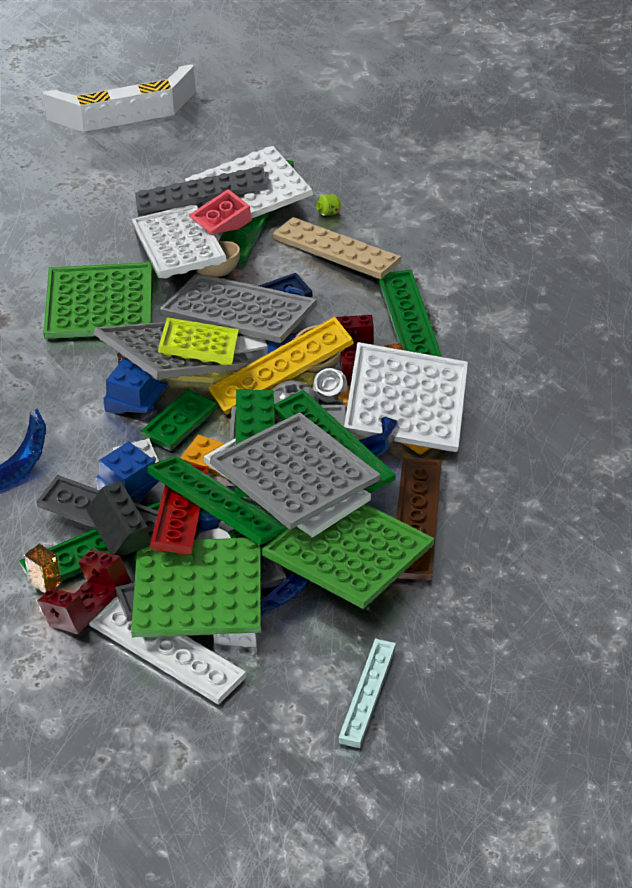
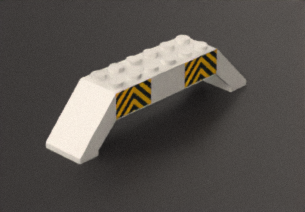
(121, 104)

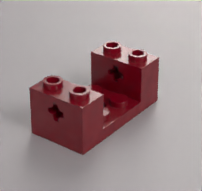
(361, 330)
(76, 610)

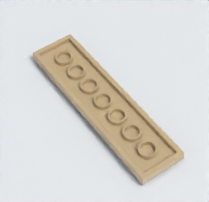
(337, 248)

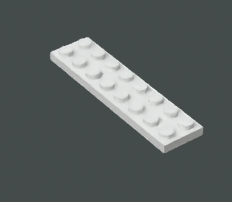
(174, 655)

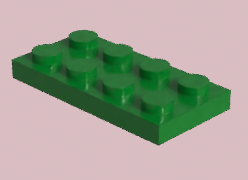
(179, 419)

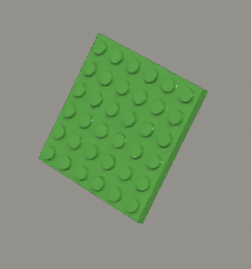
(96, 297)
(352, 556)
(200, 591)

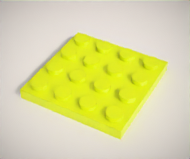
(198, 341)

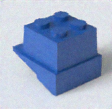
(131, 389)
(130, 467)

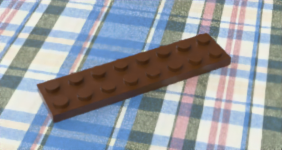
(419, 508)

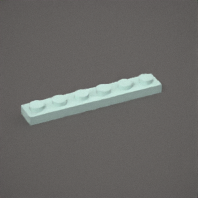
(367, 693)

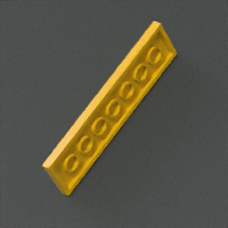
(283, 363)

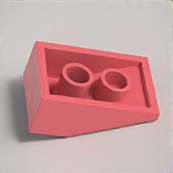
(223, 213)

